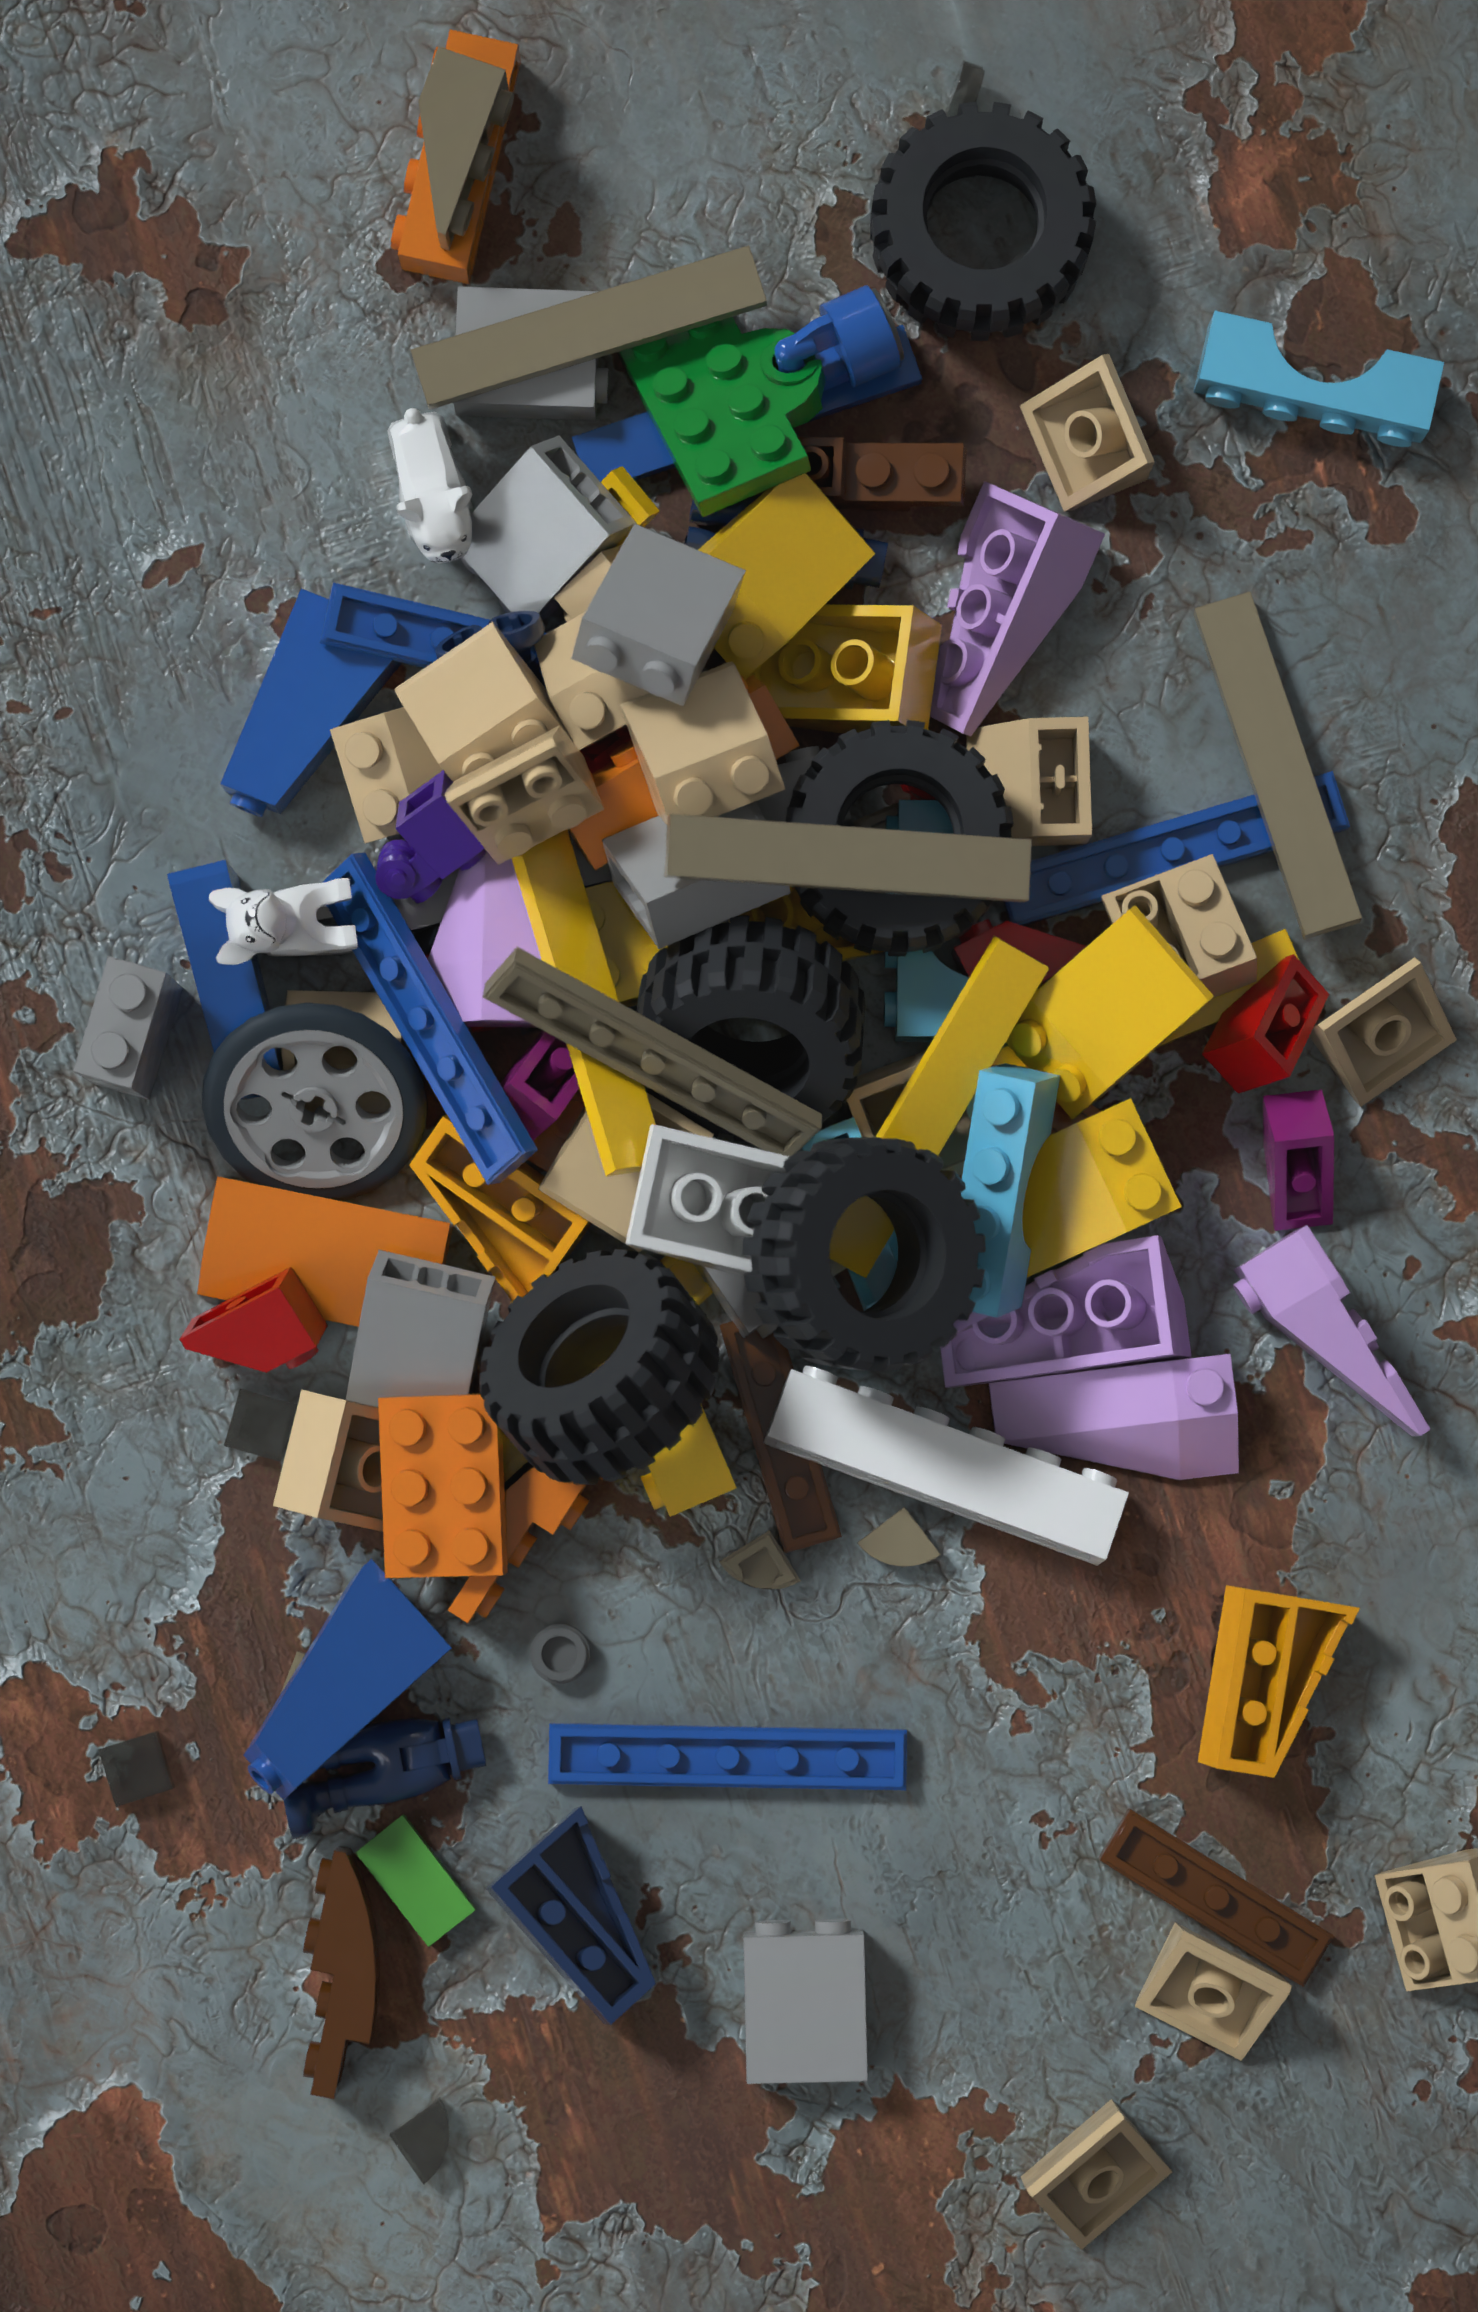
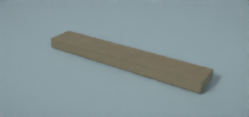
(589, 327)
(1277, 765)
(847, 858)
(651, 1054)

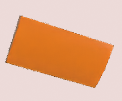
(326, 1242)

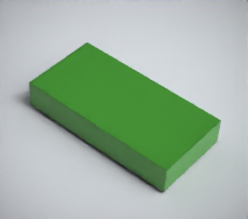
(416, 1880)

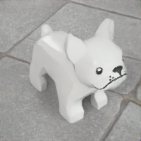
(431, 487)
(283, 921)

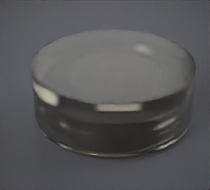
(965, 86)

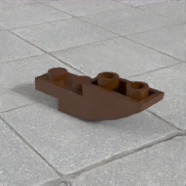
(886, 473)
(346, 1946)

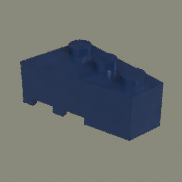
(575, 1918)

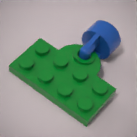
(734, 397)

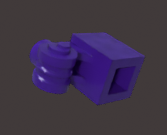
(433, 846)

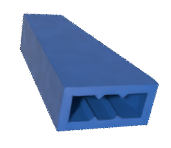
(298, 703)
(226, 992)
(351, 1673)

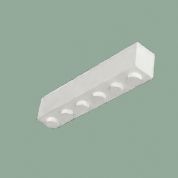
(946, 1466)

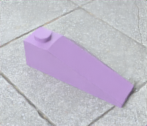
(1013, 588)
(476, 935)
(1303, 1299)
(1091, 1314)
(1144, 1418)

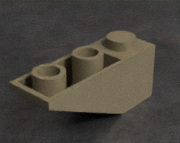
(457, 119)

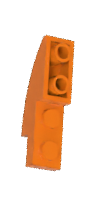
(528, 1501)

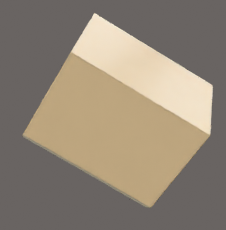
(1088, 435)
(1384, 1033)
(1211, 1992)
(1095, 2175)

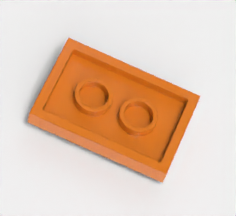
(441, 1487)

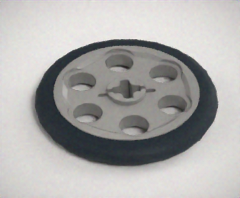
(308, 1033)

